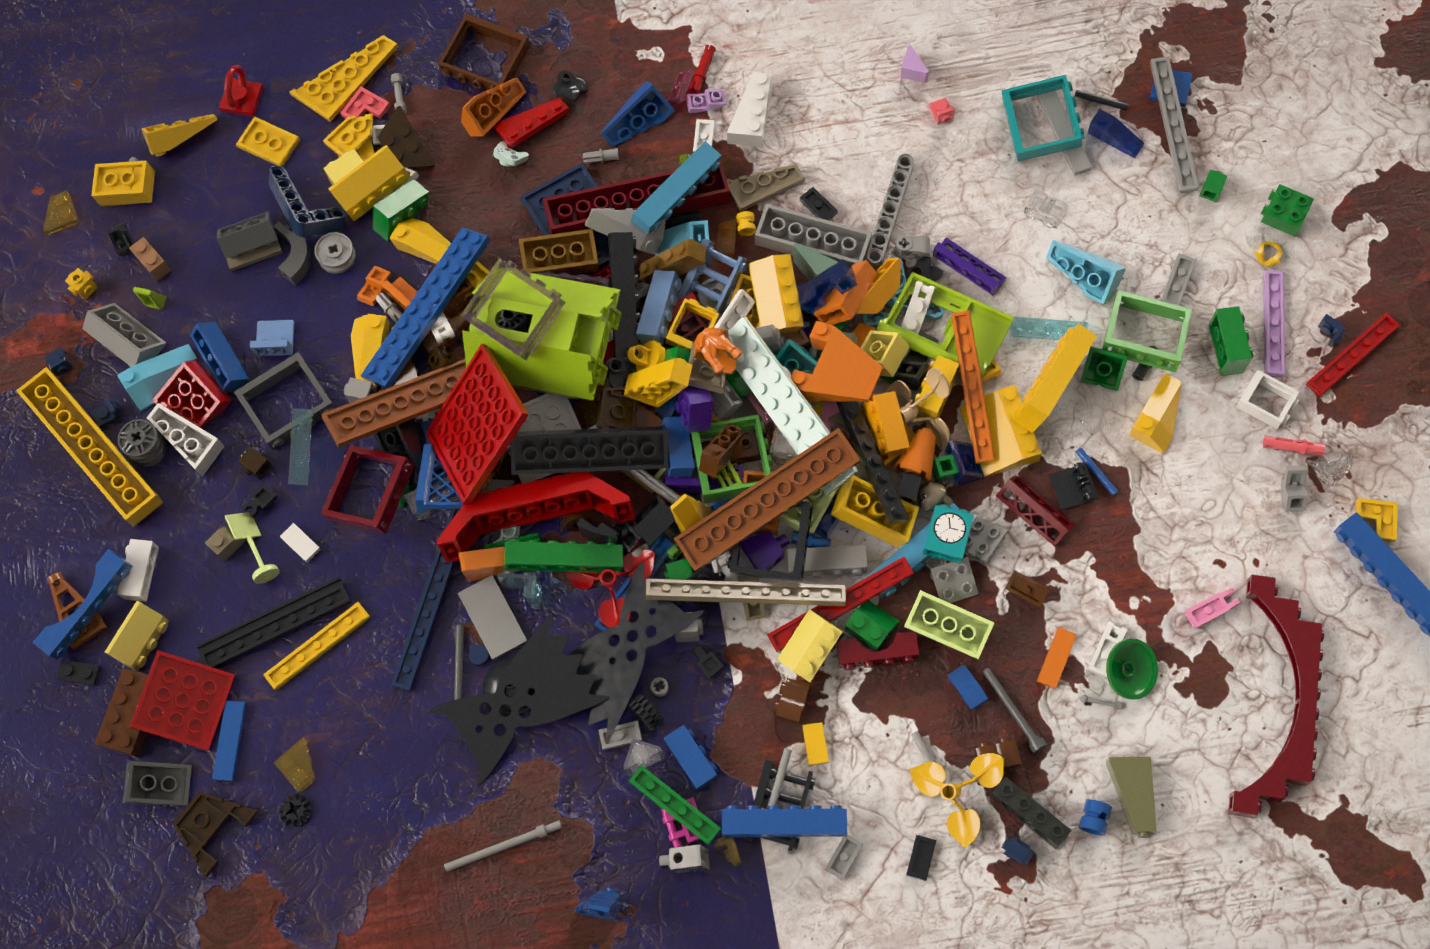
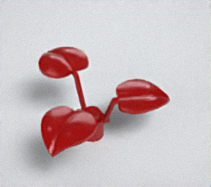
(610, 610)

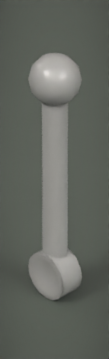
(1117, 705)

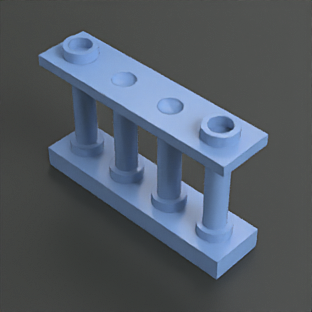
(691, 284)

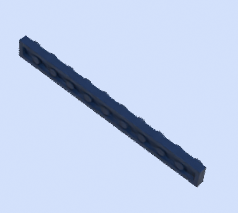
(423, 620)

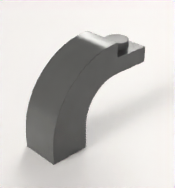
(299, 260)

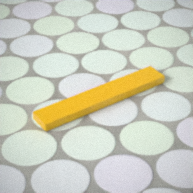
(316, 646)

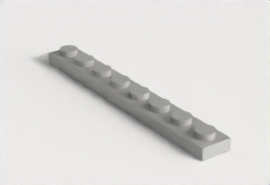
(1174, 125)

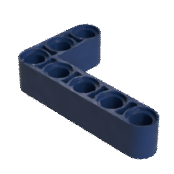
(303, 222)

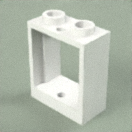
(1274, 386)

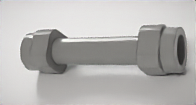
(397, 82)

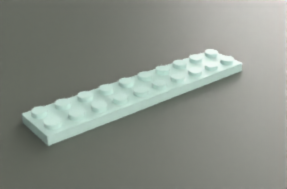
(779, 393)

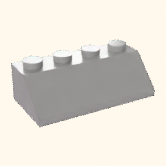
(122, 334)

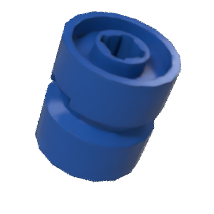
(1095, 817)

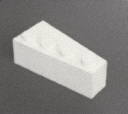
(751, 115)

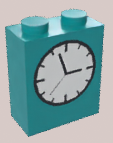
(948, 534)

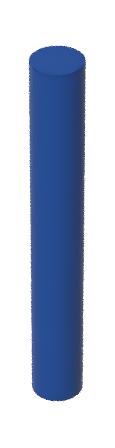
(1096, 471)

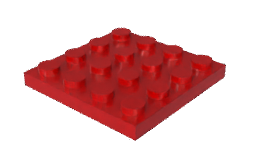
(182, 700)

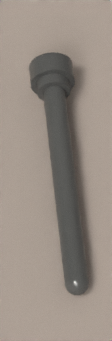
(1036, 743)

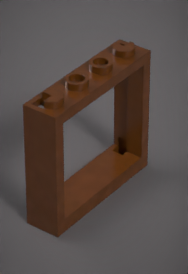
(493, 31)

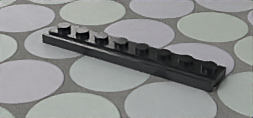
(273, 623)

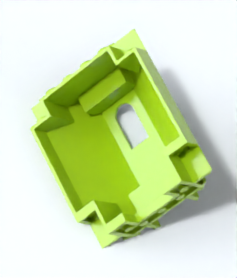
(571, 350)

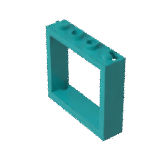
(1034, 89)

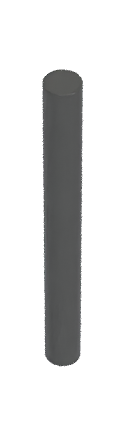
(459, 662)

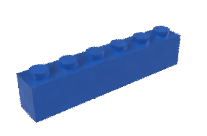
(784, 822)

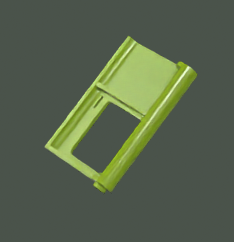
(988, 324)

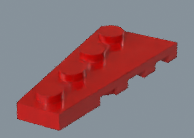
(528, 123)

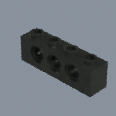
(1030, 813)

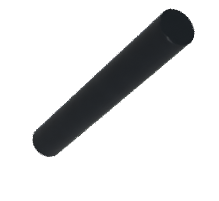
(1102, 100)

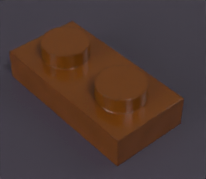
(1027, 588)

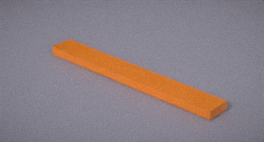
(973, 387)

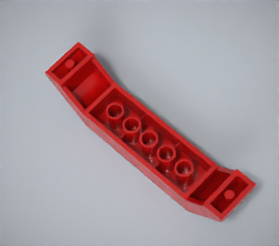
(531, 504)

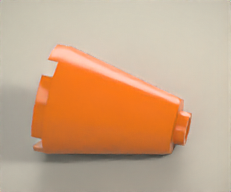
(919, 455)

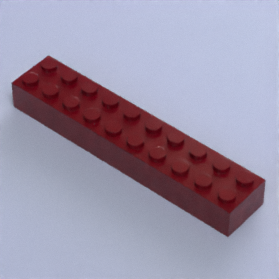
(571, 210)

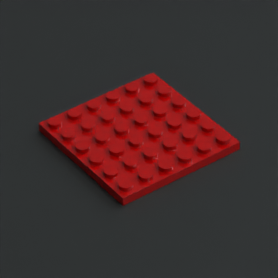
(476, 424)

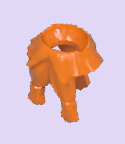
(712, 346)

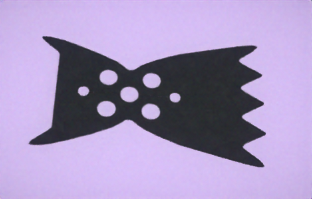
(621, 678)
(556, 695)

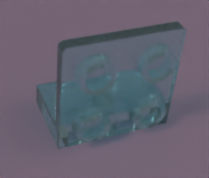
(527, 581)

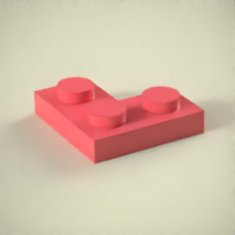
(365, 101)

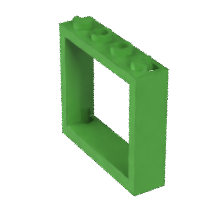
(1140, 353)
(745, 423)

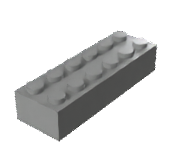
(783, 227)

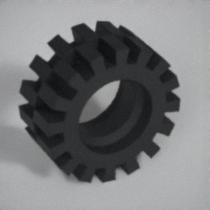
(646, 712)

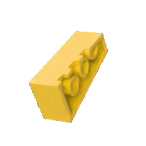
(659, 382)

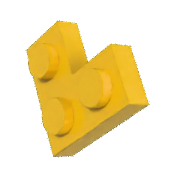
(1383, 514)

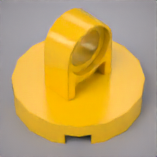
(649, 355)

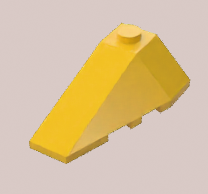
(419, 240)

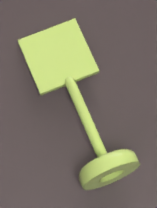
(244, 527)

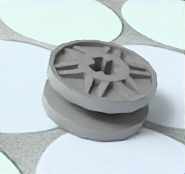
(335, 252)

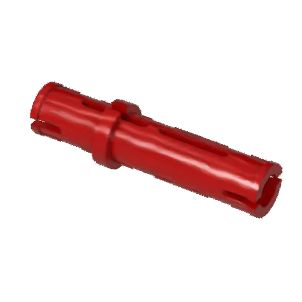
(700, 74)

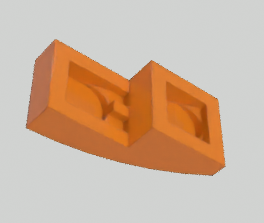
(373, 285)

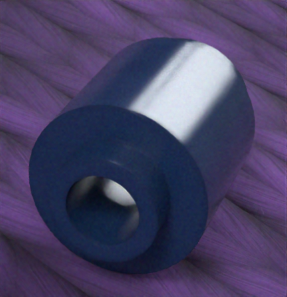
(1017, 850)

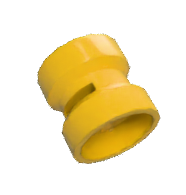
(745, 221)

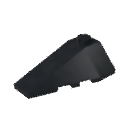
(405, 442)

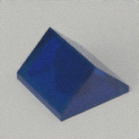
(965, 462)

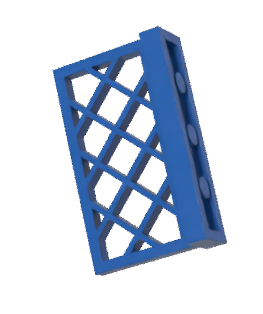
(427, 478)

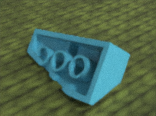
(1092, 273)
(148, 377)

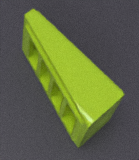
(150, 298)

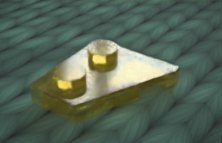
(60, 213)
(297, 765)

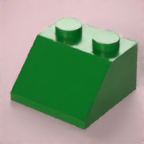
(871, 625)

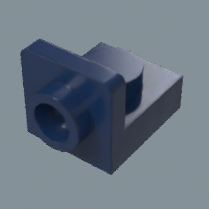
(1332, 327)
(58, 362)
(107, 413)

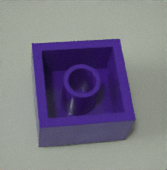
(695, 408)

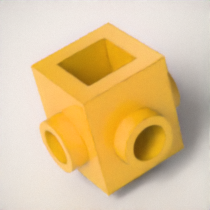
(81, 283)

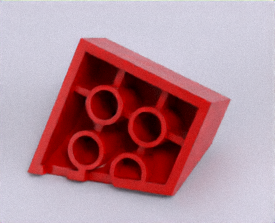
(193, 394)

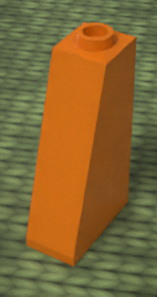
(843, 306)
(482, 563)

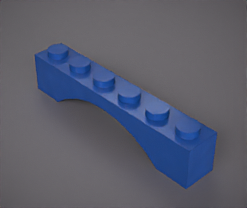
(108, 574)

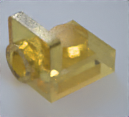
(732, 853)

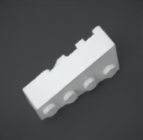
(188, 439)

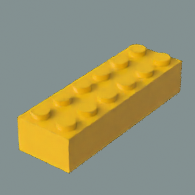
(1054, 377)

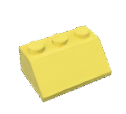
(137, 636)
(809, 645)

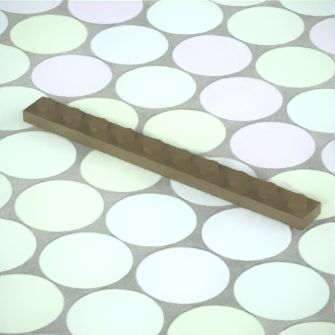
(745, 592)

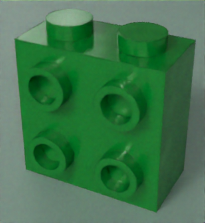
(1286, 209)

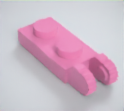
(1211, 608)

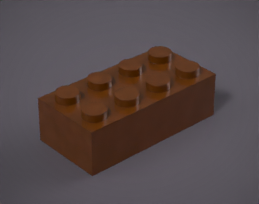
(115, 729)

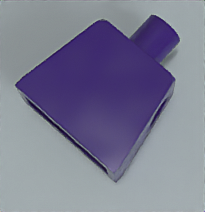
(764, 550)

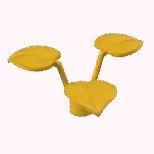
(929, 779)

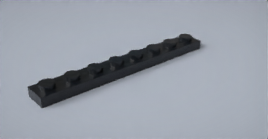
(873, 462)

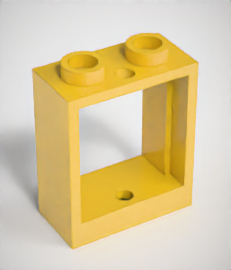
(695, 307)

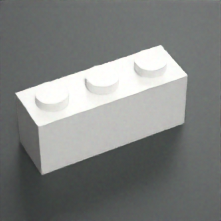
(142, 557)

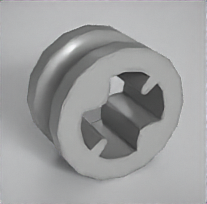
(656, 681)

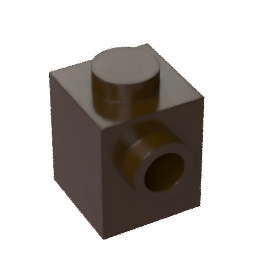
(254, 463)

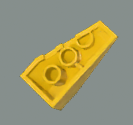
(164, 137)
(366, 338)
(1158, 418)
(689, 512)

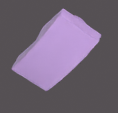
(706, 101)

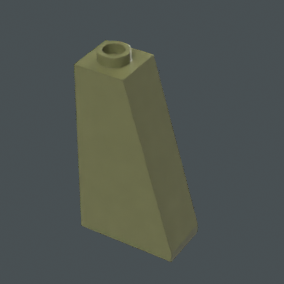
(1135, 791)

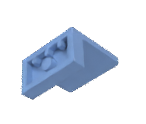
(274, 338)

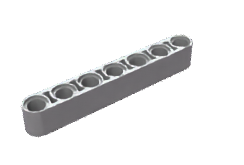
(892, 204)

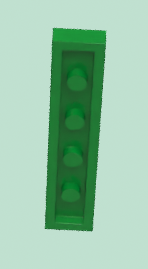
(674, 805)

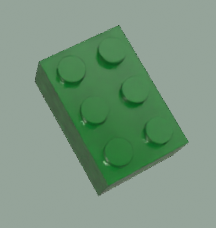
(1230, 341)

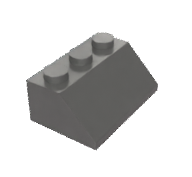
(247, 235)

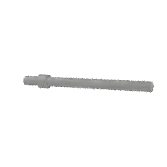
(540, 831)

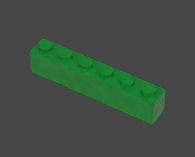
(562, 556)

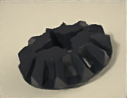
(303, 813)

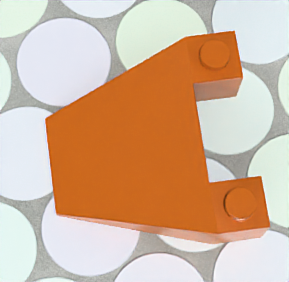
(842, 370)

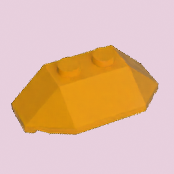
(882, 288)

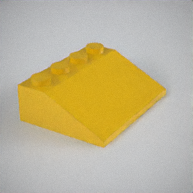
(1011, 442)

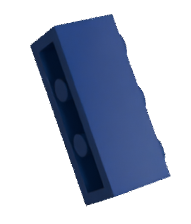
(680, 448)
(691, 757)

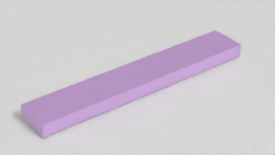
(1274, 323)

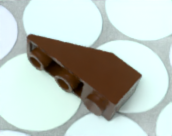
(719, 451)

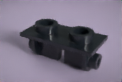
(676, 220)

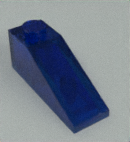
(1114, 133)

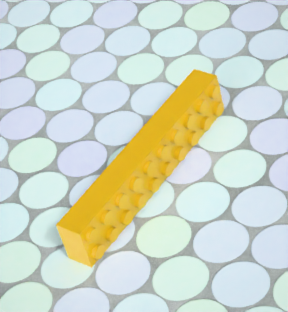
(89, 447)

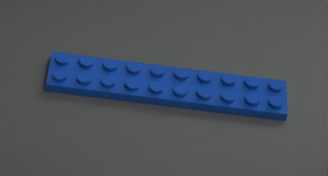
(425, 308)

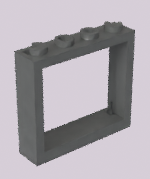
(271, 378)

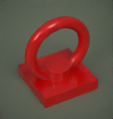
(240, 95)

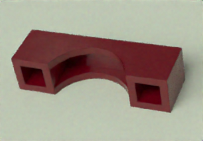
(853, 654)

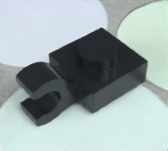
(708, 663)

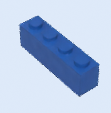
(219, 356)

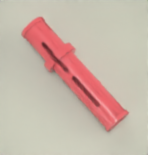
(1294, 445)

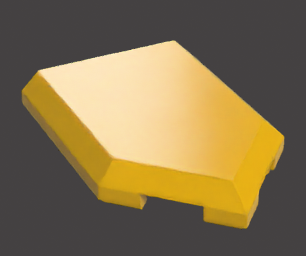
(350, 134)

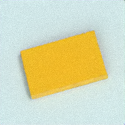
(268, 142)

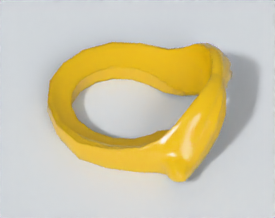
(1272, 261)

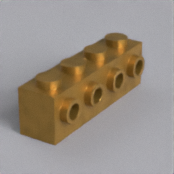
(678, 258)

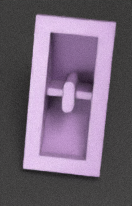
(913, 67)

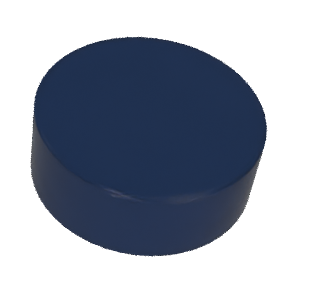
(478, 655)

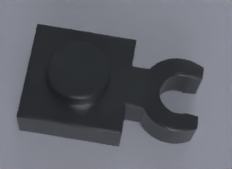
(262, 498)

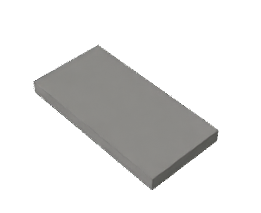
(492, 617)

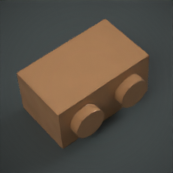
(150, 259)

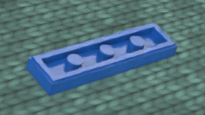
(229, 741)

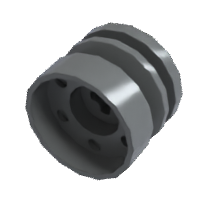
(142, 443)

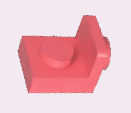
(942, 111)

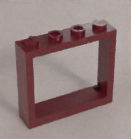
(390, 497)

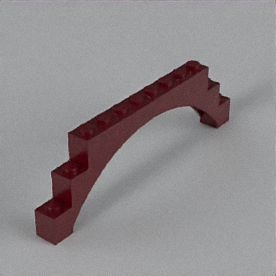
(1303, 646)

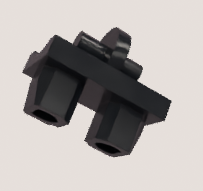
(121, 239)

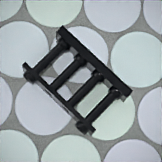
(764, 792)

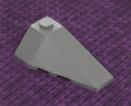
(611, 220)

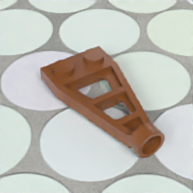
(59, 587)

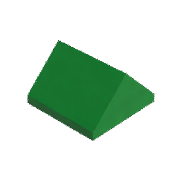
(1104, 368)

